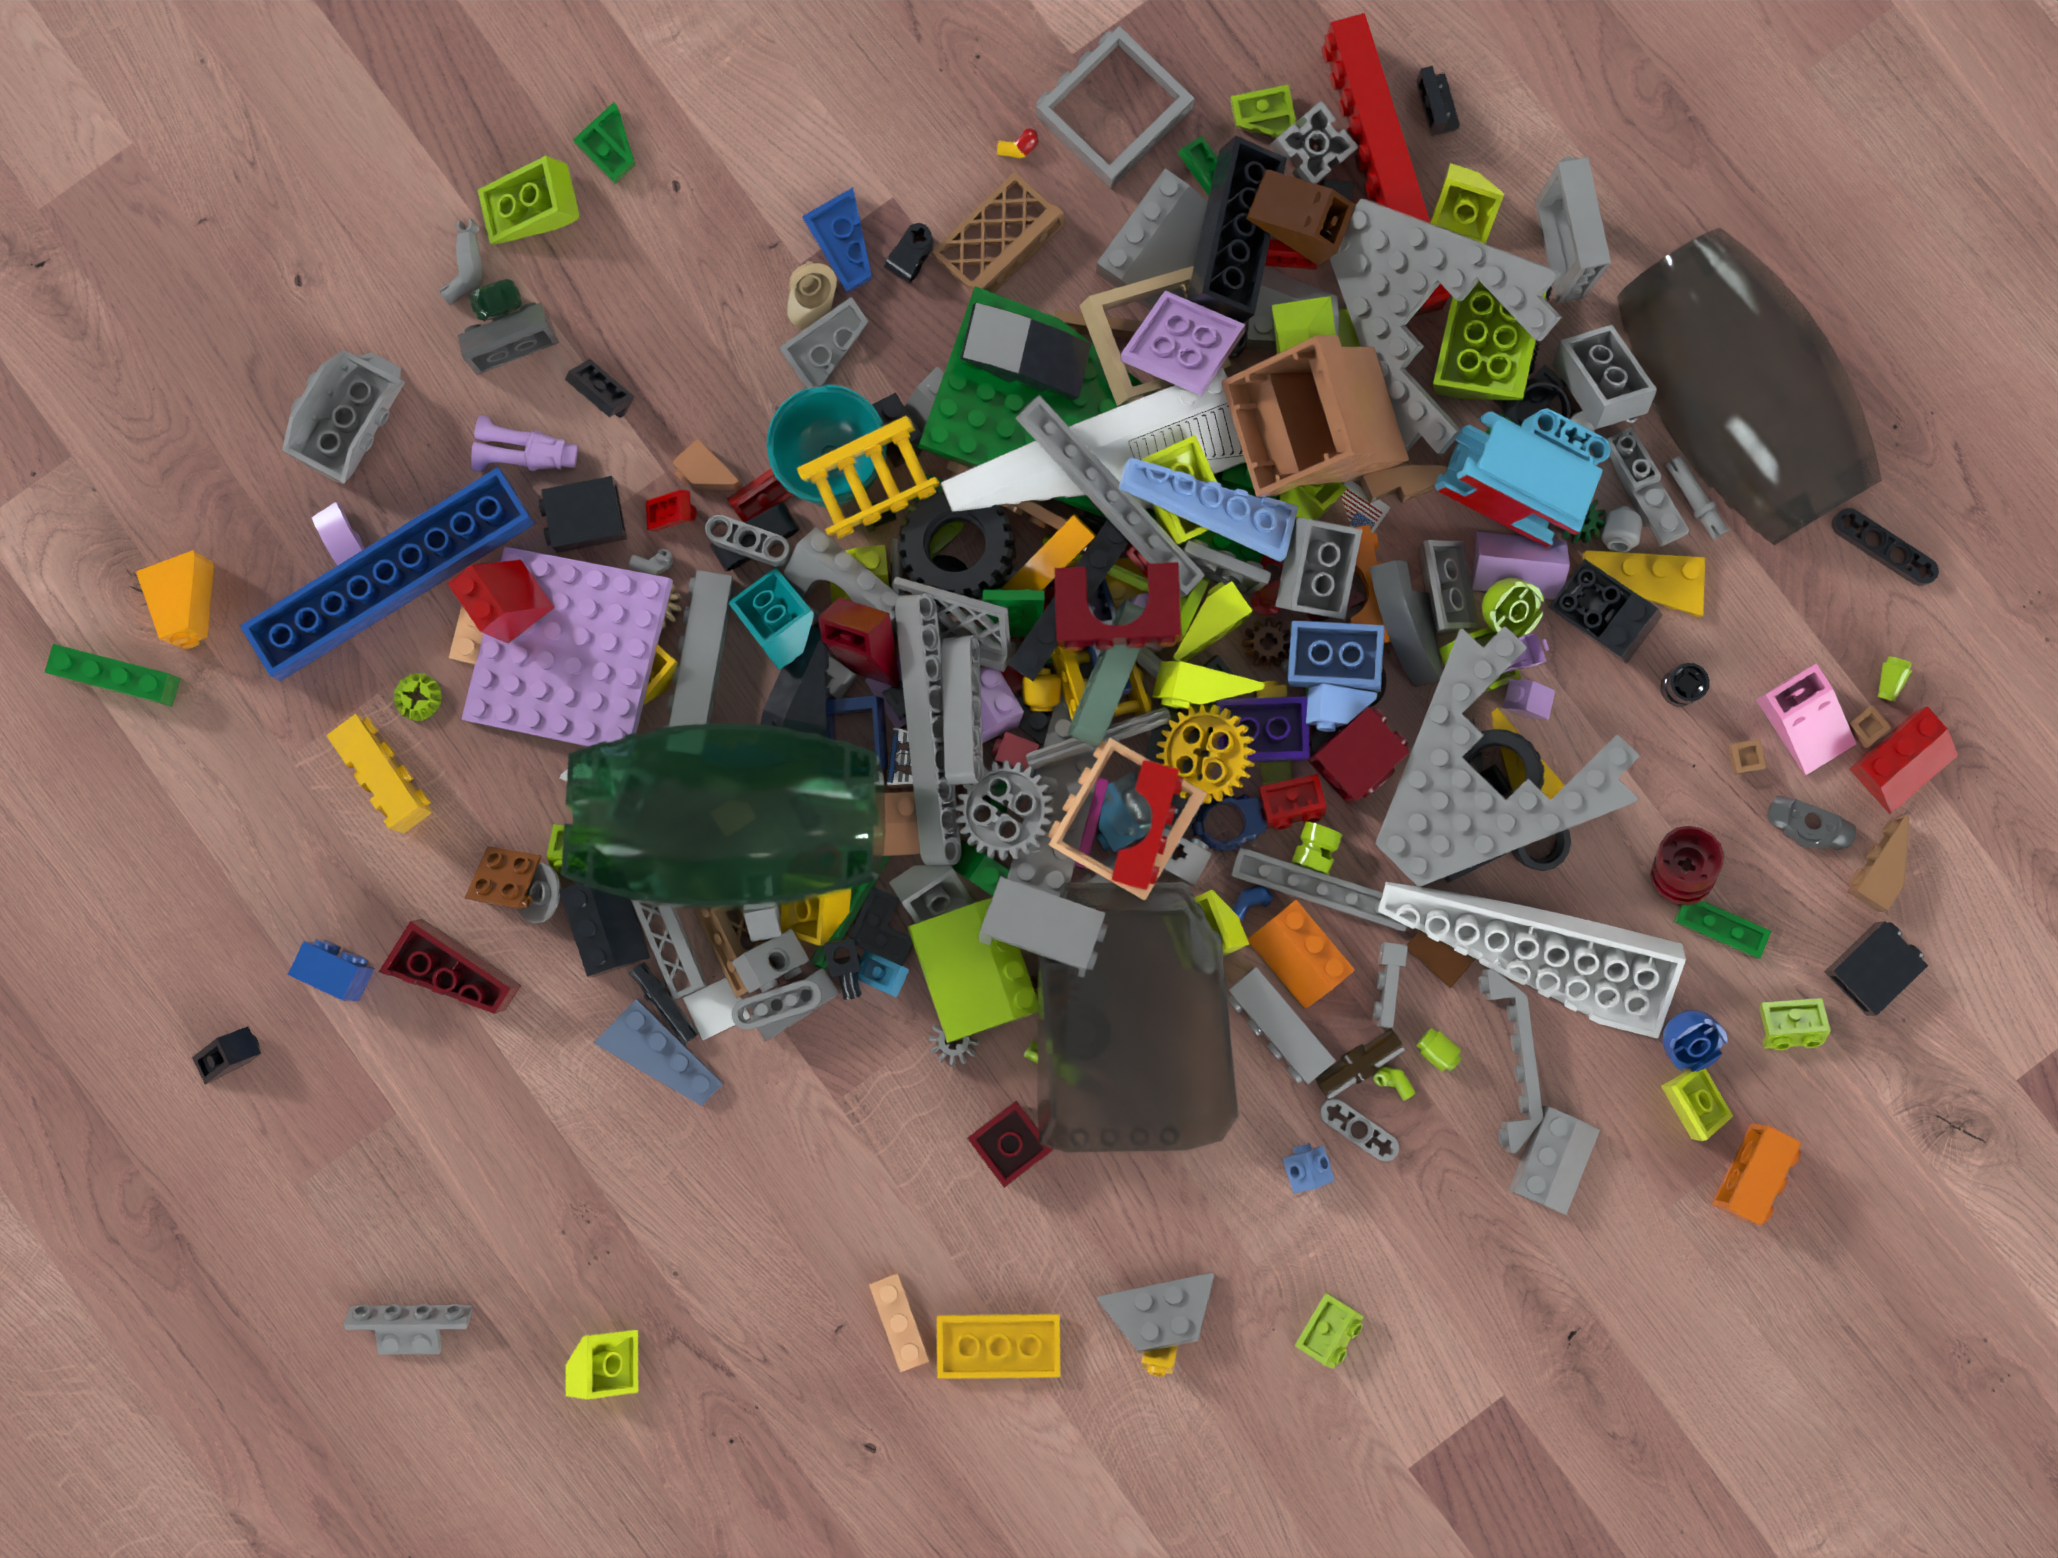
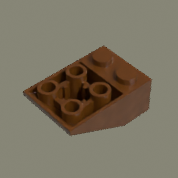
(1301, 215)

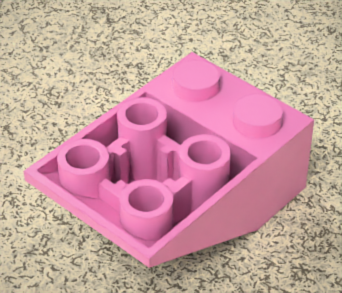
(1808, 718)

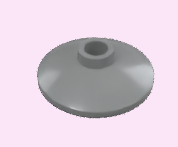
(545, 895)

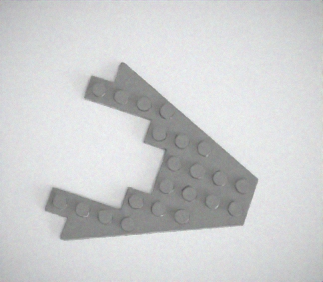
(1388, 272)
(1451, 815)

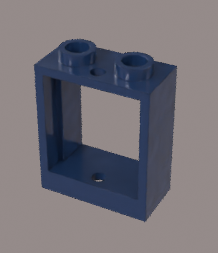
(861, 705)

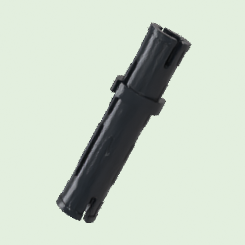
(663, 1002)

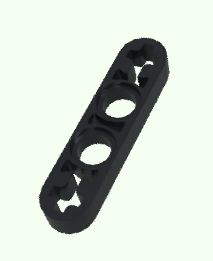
(1882, 551)

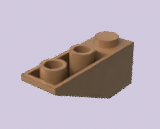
(1885, 870)

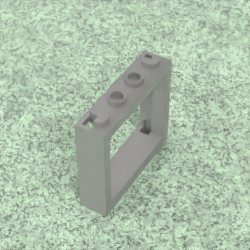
(1114, 172)
(1572, 229)

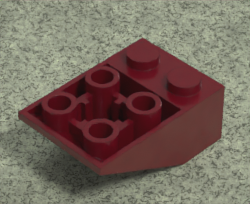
(861, 640)

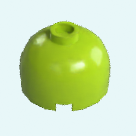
(1513, 605)

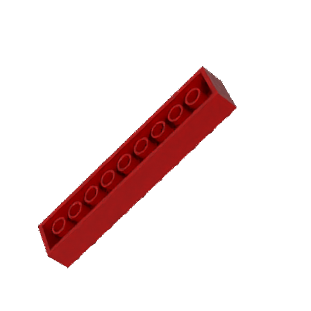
(1374, 126)

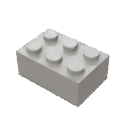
(1604, 376)
(1319, 568)

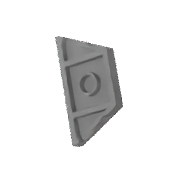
(1160, 1313)

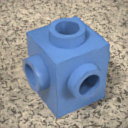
(1308, 1168)

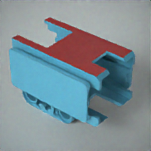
(1527, 473)

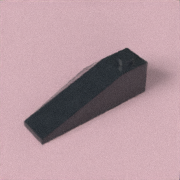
(800, 691)

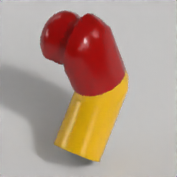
(1021, 146)

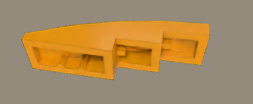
(1053, 554)

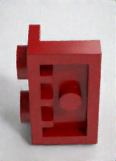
(1293, 801)

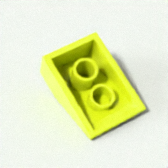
(1186, 458)
(1218, 616)
(1188, 684)

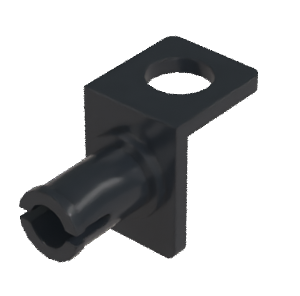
(845, 967)

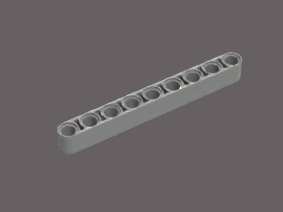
(924, 715)

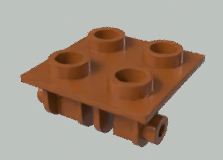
(504, 878)

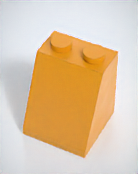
(179, 597)

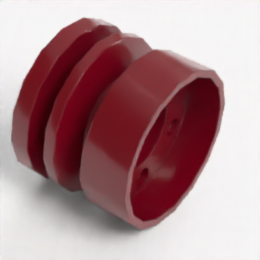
(1688, 850)

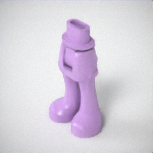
(539, 453)

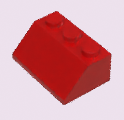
(1906, 759)

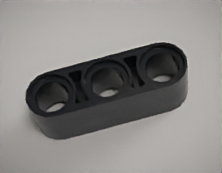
(775, 520)

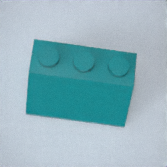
(775, 617)

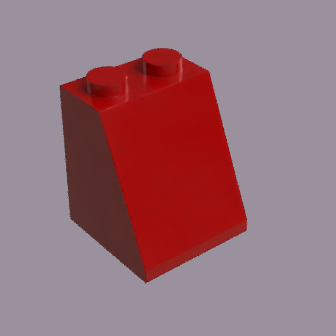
(501, 598)

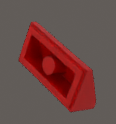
(758, 496)

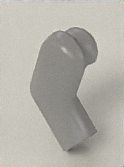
(653, 566)

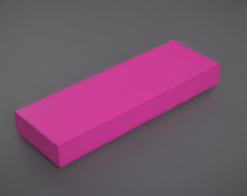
(1092, 819)

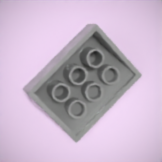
(1156, 237)

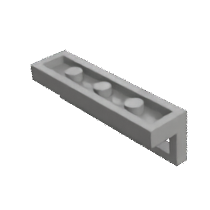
(682, 946)

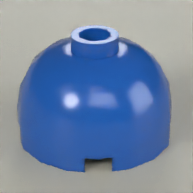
(1693, 1040)

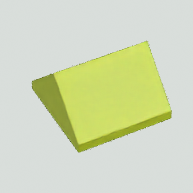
(1697, 1103)

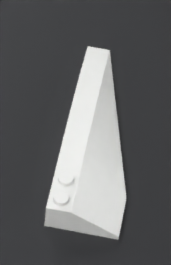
(1587, 965)

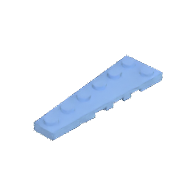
(1249, 520)

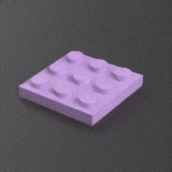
(1183, 343)

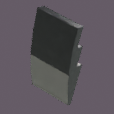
(1025, 351)

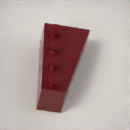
(447, 968)

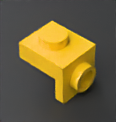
(1160, 1361)

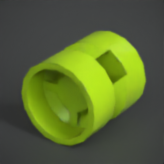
(1317, 848)

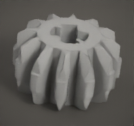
(960, 1048)

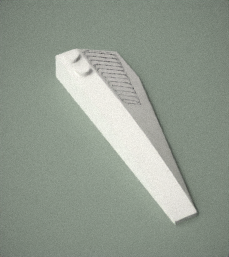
(1114, 438)

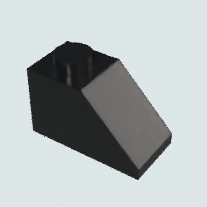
(226, 1054)

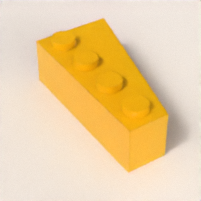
(380, 773)

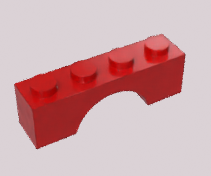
(1136, 863)

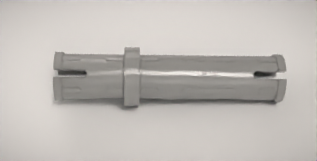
(1697, 498)

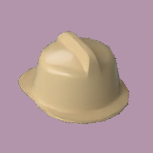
(810, 294)

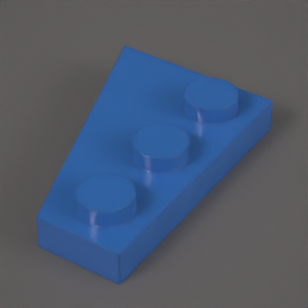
(841, 239)

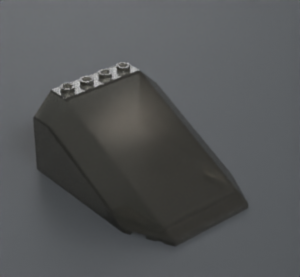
(1145, 1037)

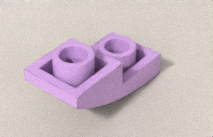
(337, 533)

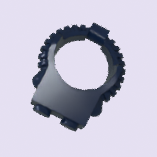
(1251, 816)

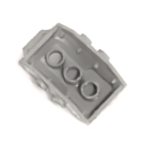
(341, 412)

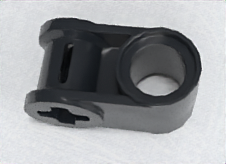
(909, 257)

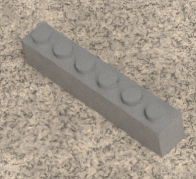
(701, 649)

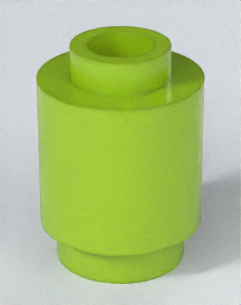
(1439, 1050)

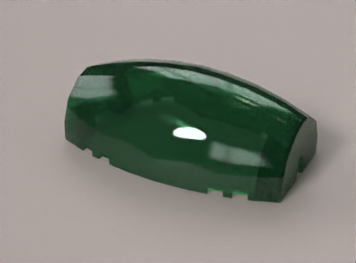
(724, 817)

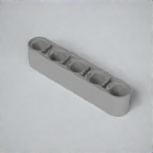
(962, 710)

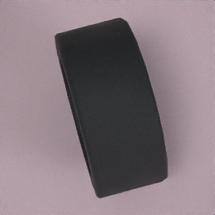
(1554, 859)

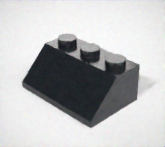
(604, 929)

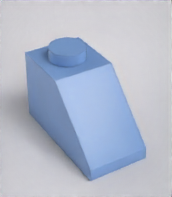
(1335, 705)

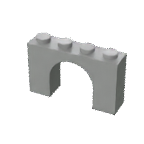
(822, 559)

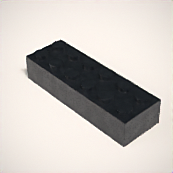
(1230, 246)

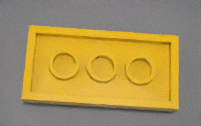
(998, 1345)

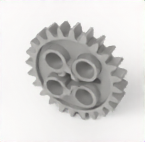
(990, 833)

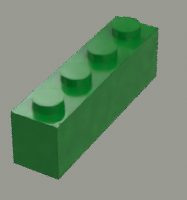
(112, 675)

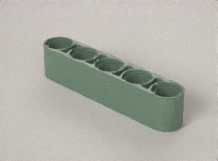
(1105, 684)

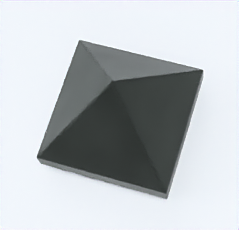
(1496, 779)

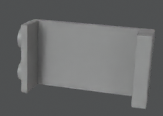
(1044, 924)

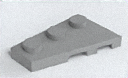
(824, 343)

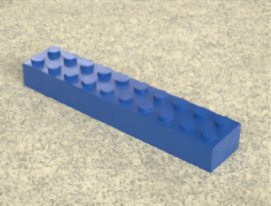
(387, 575)

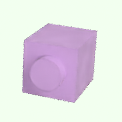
(1529, 699)

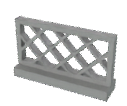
(994, 651)

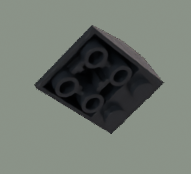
(1606, 610)

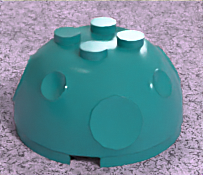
(814, 425)

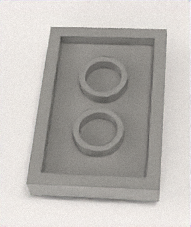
(1223, 567)

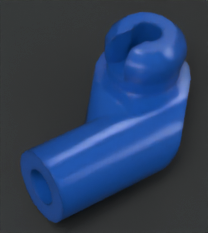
(1251, 897)

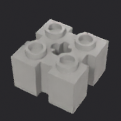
(1317, 128)

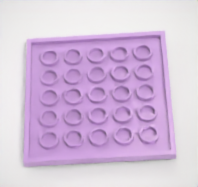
(582, 664)

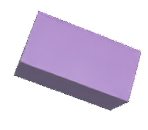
(1519, 557)

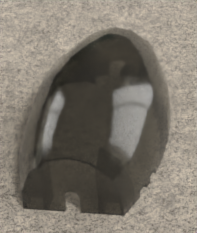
(1749, 385)

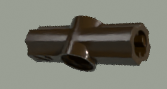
(1360, 1063)

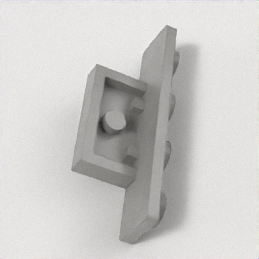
(408, 1327)

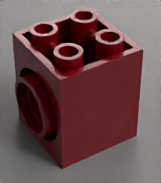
(1360, 755)

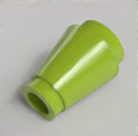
(1893, 678)

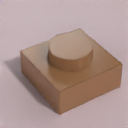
(1869, 726)
(1747, 756)

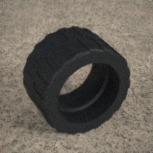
(1519, 745)

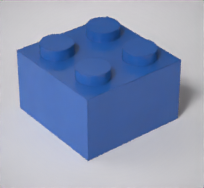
(331, 971)

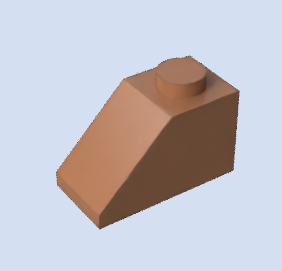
(703, 469)

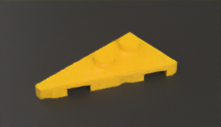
(1514, 766)

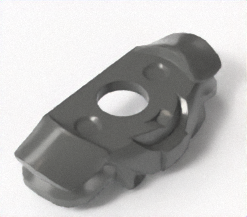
(1790, 816)

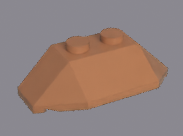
(901, 825)

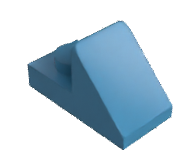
(882, 973)

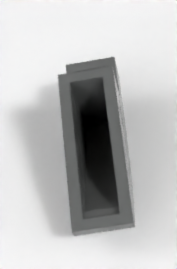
(1407, 622)

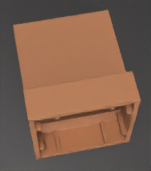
(1314, 416)

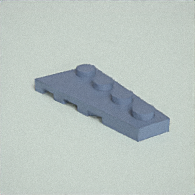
(652, 1048)

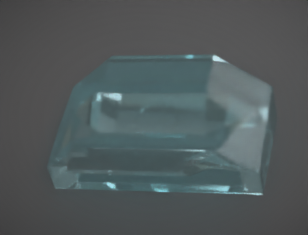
(1126, 808)

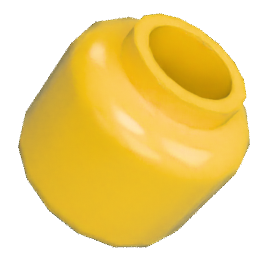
(1043, 691)

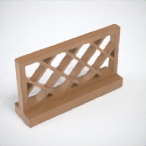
(1019, 248)

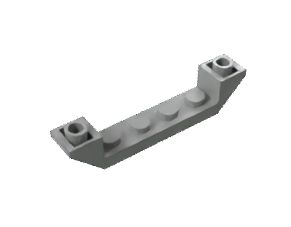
(1516, 1132)

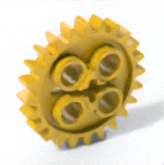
(1232, 758)

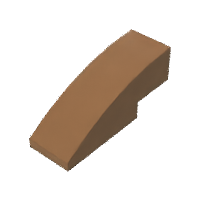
(1406, 481)

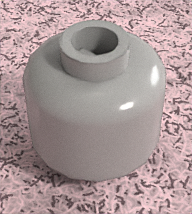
(1621, 529)

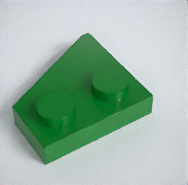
(607, 144)

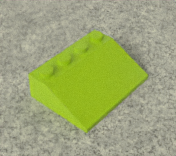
(1483, 350)
(969, 980)

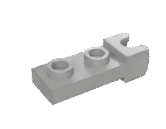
(1393, 957)

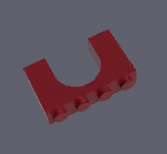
(1157, 624)

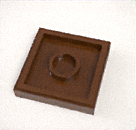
(1439, 958)

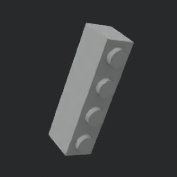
(1280, 1025)

